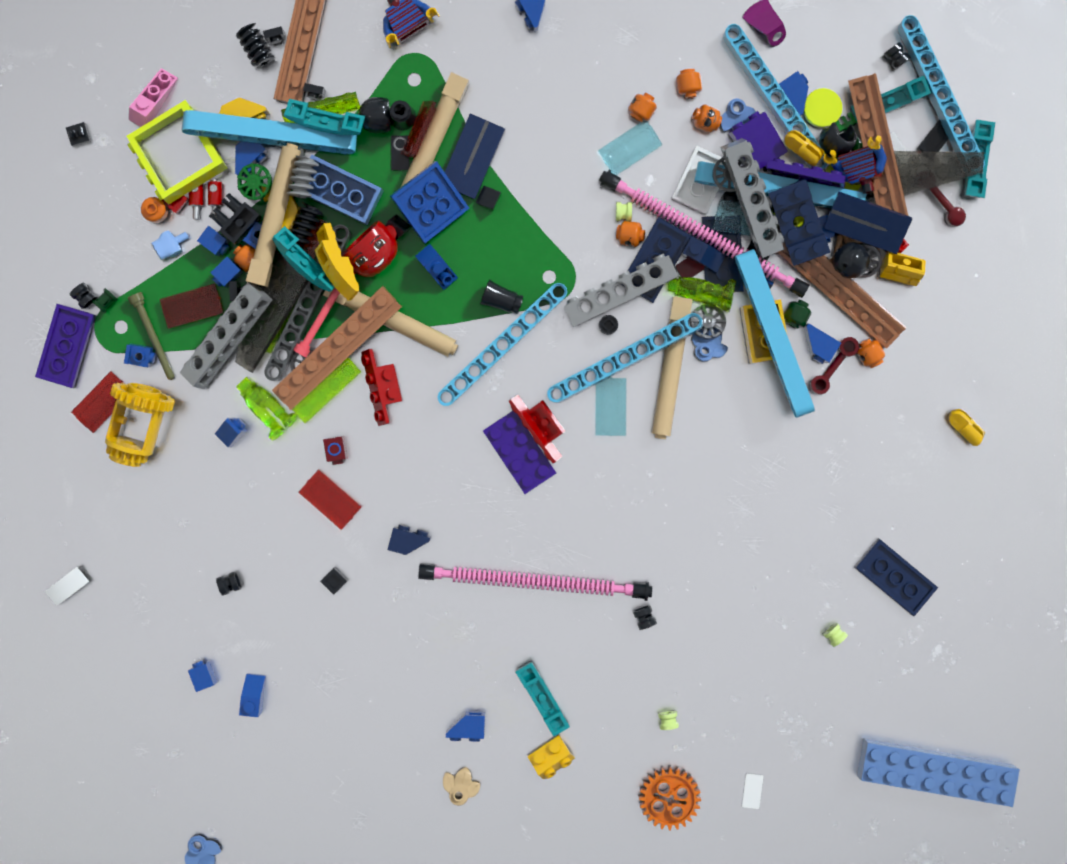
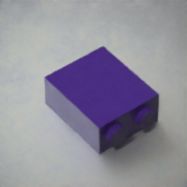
(762, 136)

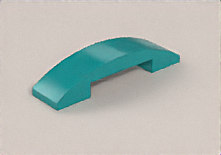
(903, 95)
(322, 120)
(983, 134)
(300, 260)
(542, 698)

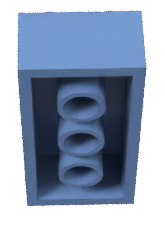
(344, 191)

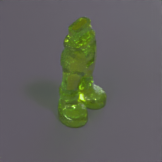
(704, 291)
(257, 400)

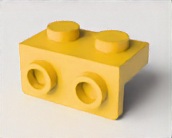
(551, 758)

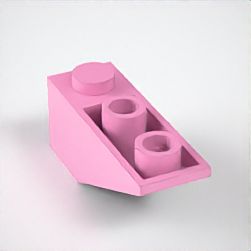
(152, 97)

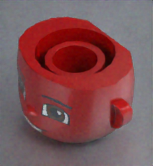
(372, 250)

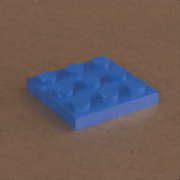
(429, 202)

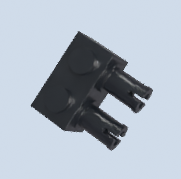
(240, 223)

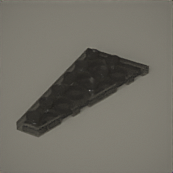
(932, 169)
(284, 290)

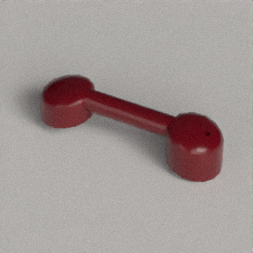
(955, 215)
(848, 348)

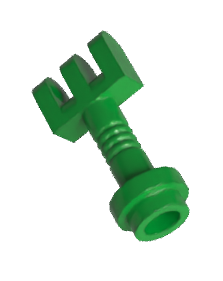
(845, 124)

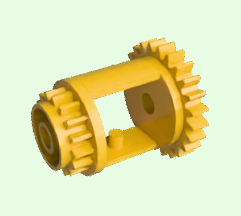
(143, 399)

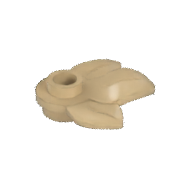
(461, 783)

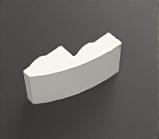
(66, 586)

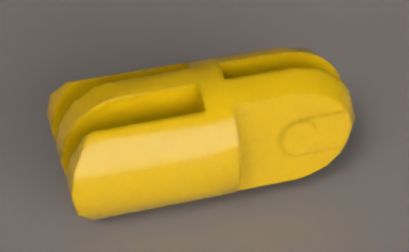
(803, 147)
(966, 426)

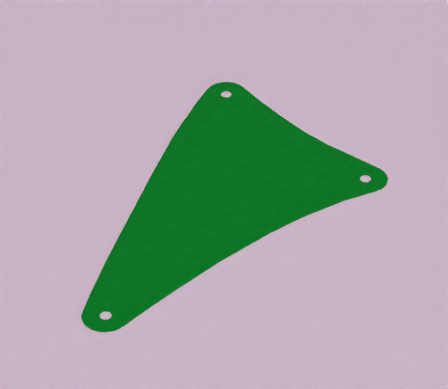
(476, 245)

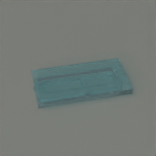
(630, 147)
(732, 220)
(611, 407)

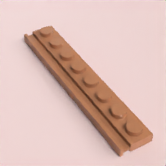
(299, 50)
(873, 122)
(850, 298)
(337, 348)

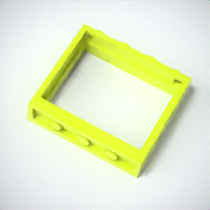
(190, 182)

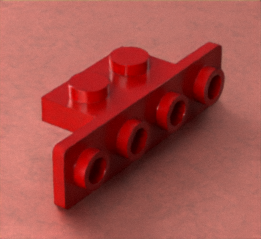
(382, 386)
(541, 424)

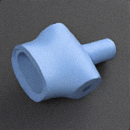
(168, 245)

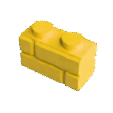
(902, 268)

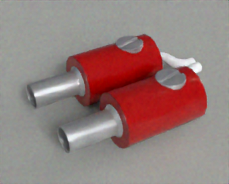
(214, 197)

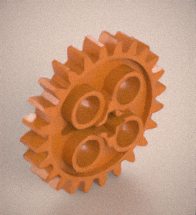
(664, 814)

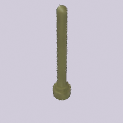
(137, 302)

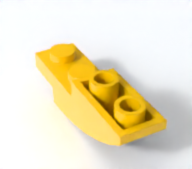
(336, 268)

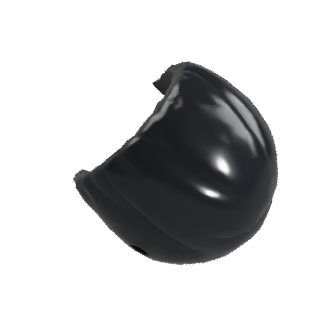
(376, 115)
(841, 143)
(854, 256)

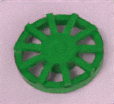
(254, 181)

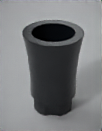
(404, 121)
(501, 298)

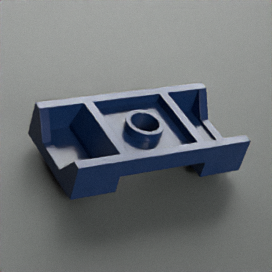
(808, 239)

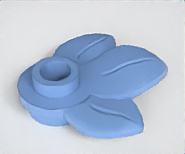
(731, 117)
(713, 346)
(203, 854)

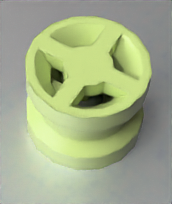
(624, 211)
(835, 634)
(668, 720)

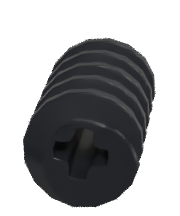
(253, 46)
(305, 223)

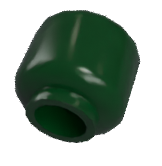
(797, 314)

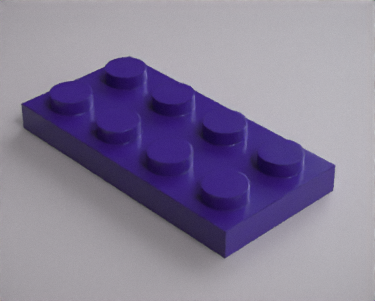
(798, 171)
(65, 346)
(519, 452)

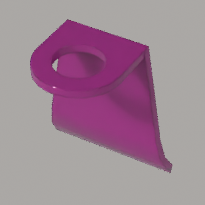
(765, 20)

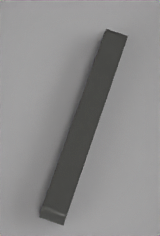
(307, 314)

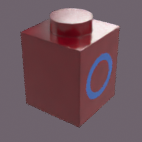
(335, 450)

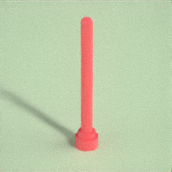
(303, 347)

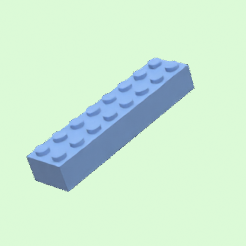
(938, 772)

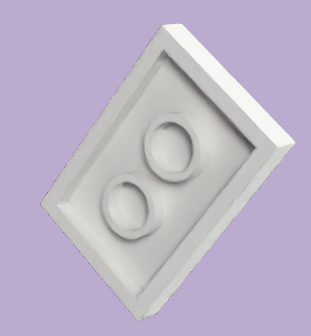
(694, 194)

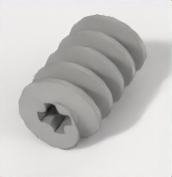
(303, 177)

